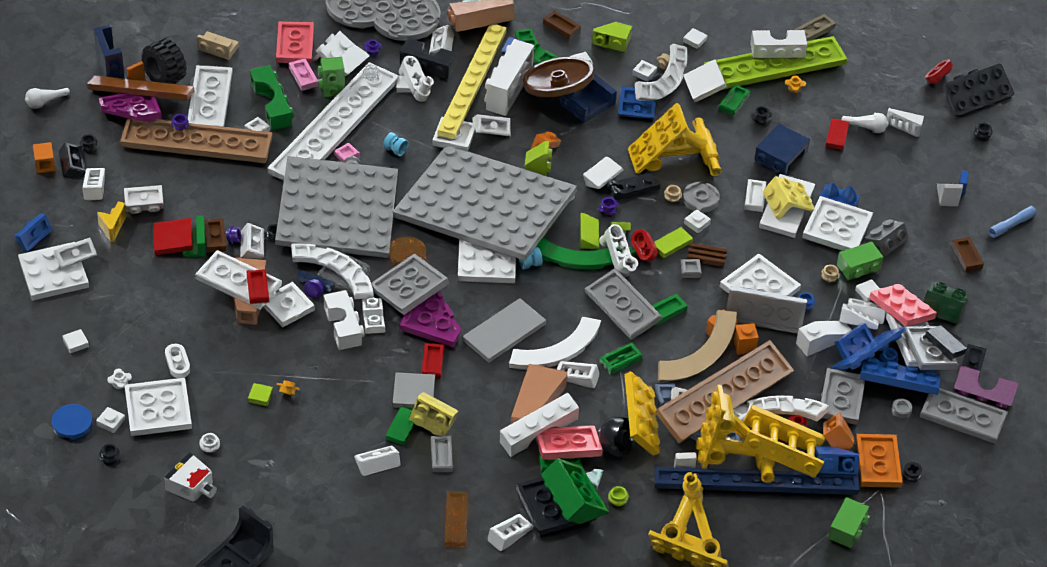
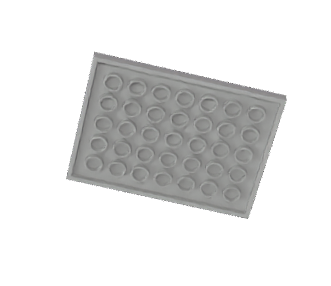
(485, 202)

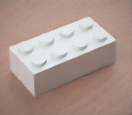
(508, 77)

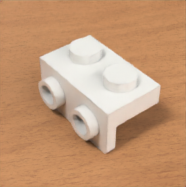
(335, 46)
(143, 198)

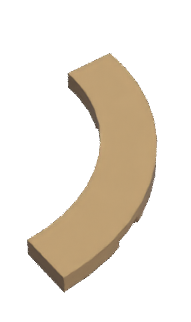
(706, 355)

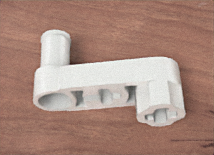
(411, 69)
(622, 261)

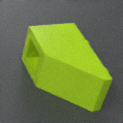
(612, 36)
(538, 158)

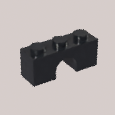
(439, 64)

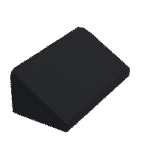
(71, 160)

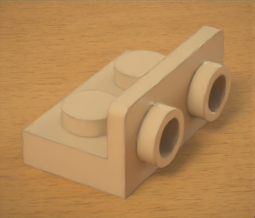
(217, 45)

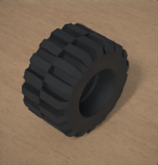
(164, 62)

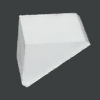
(949, 194)

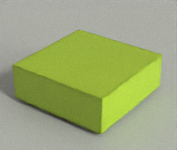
(260, 394)

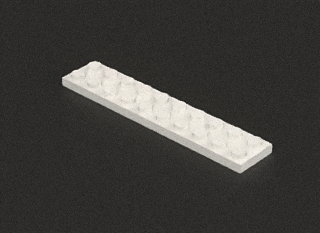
(336, 119)

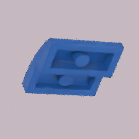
(635, 108)

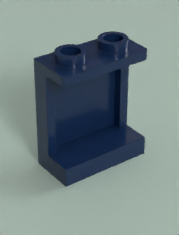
(108, 57)
(590, 100)
(781, 148)

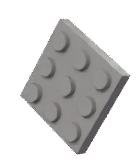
(409, 284)

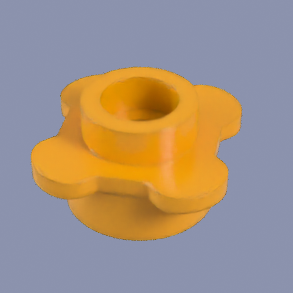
(795, 84)
(287, 387)

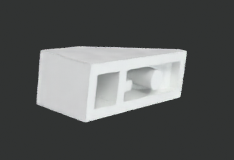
(820, 335)

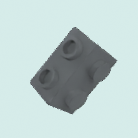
(888, 236)

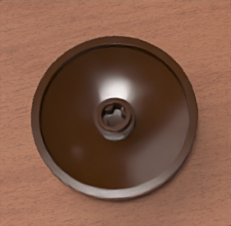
(558, 76)

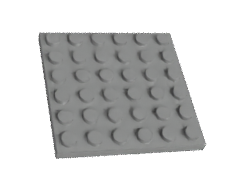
(337, 206)

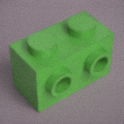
(332, 76)
(860, 260)
(848, 523)

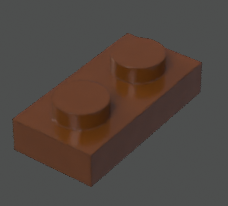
(215, 235)

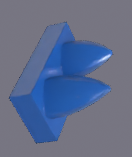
(846, 196)
(33, 232)

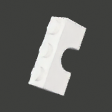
(765, 46)
(340, 307)

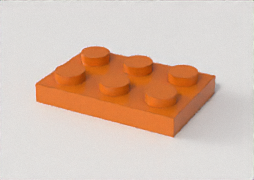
(878, 460)

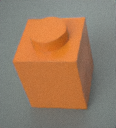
(44, 157)
(745, 338)

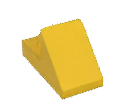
(112, 222)

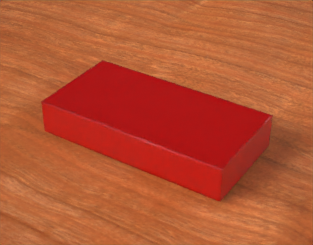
(837, 134)
(257, 286)
(433, 359)

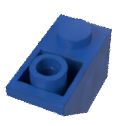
(837, 460)

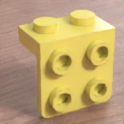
(784, 194)

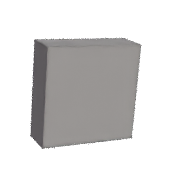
(690, 268)

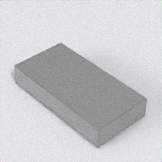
(441, 454)

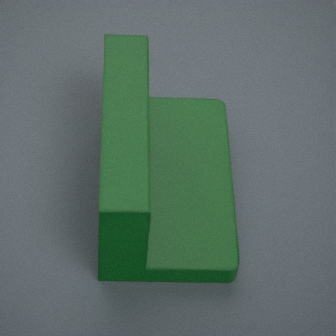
(198, 240)

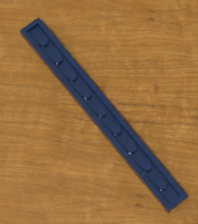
(751, 481)

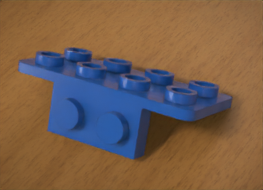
(861, 345)

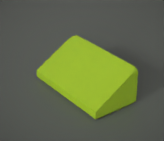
(589, 232)

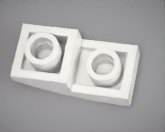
(373, 315)

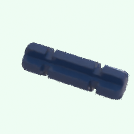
(304, 277)

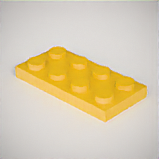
(642, 413)

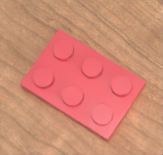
(294, 41)
(902, 305)
(569, 442)

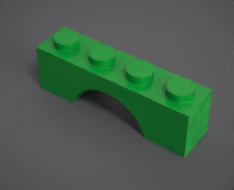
(266, 83)

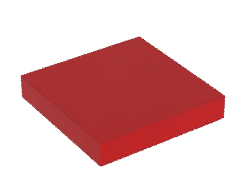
(173, 236)

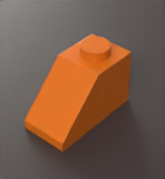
(838, 433)

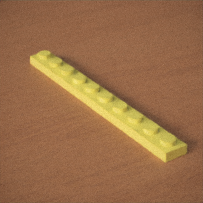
(471, 82)

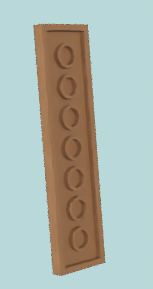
(198, 140)
(739, 380)

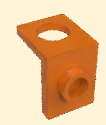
(136, 72)

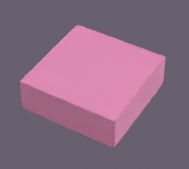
(346, 151)

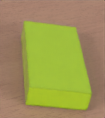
(673, 242)

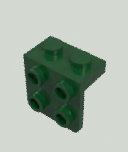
(946, 301)

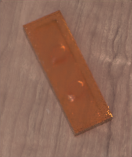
(456, 518)

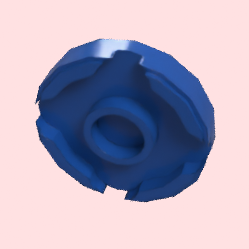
(72, 421)

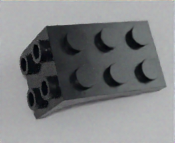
(247, 544)

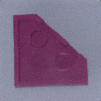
(131, 106)
(432, 321)

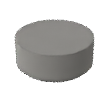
(902, 408)

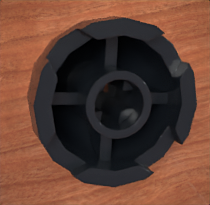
(615, 436)

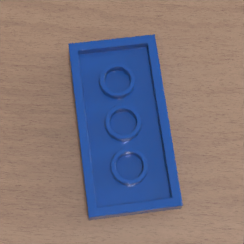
(900, 376)

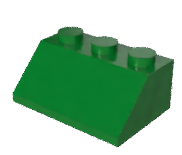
(573, 492)

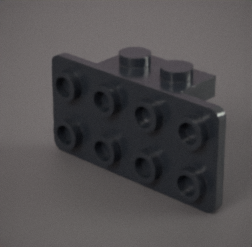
(978, 89)

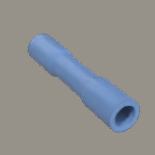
(1003, 227)

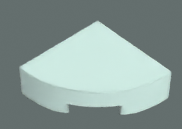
(595, 477)

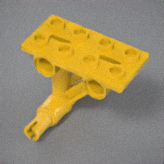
(672, 137)
(714, 442)
(684, 545)

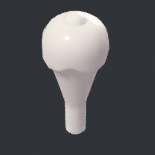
(37, 98)
(876, 122)

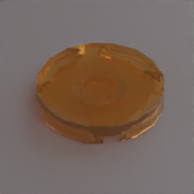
(404, 248)

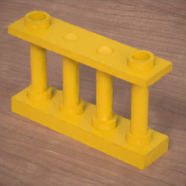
(786, 431)

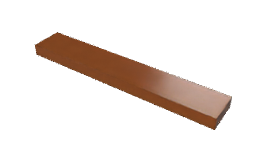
(139, 87)

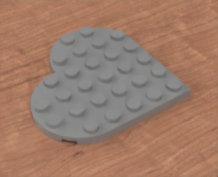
(390, 17)

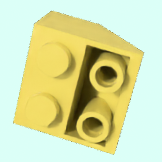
(433, 415)

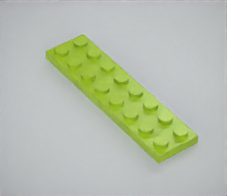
(746, 70)

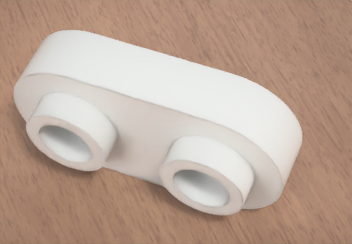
(179, 364)

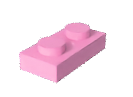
(303, 74)

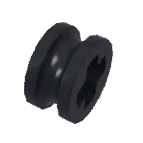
(908, 475)

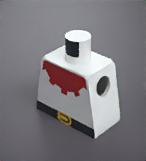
(190, 479)

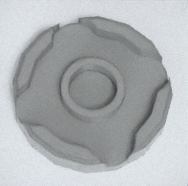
(701, 197)

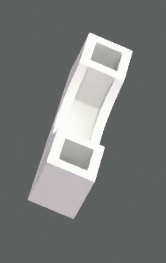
(554, 414)

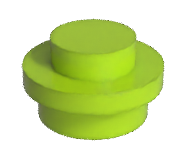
(618, 496)

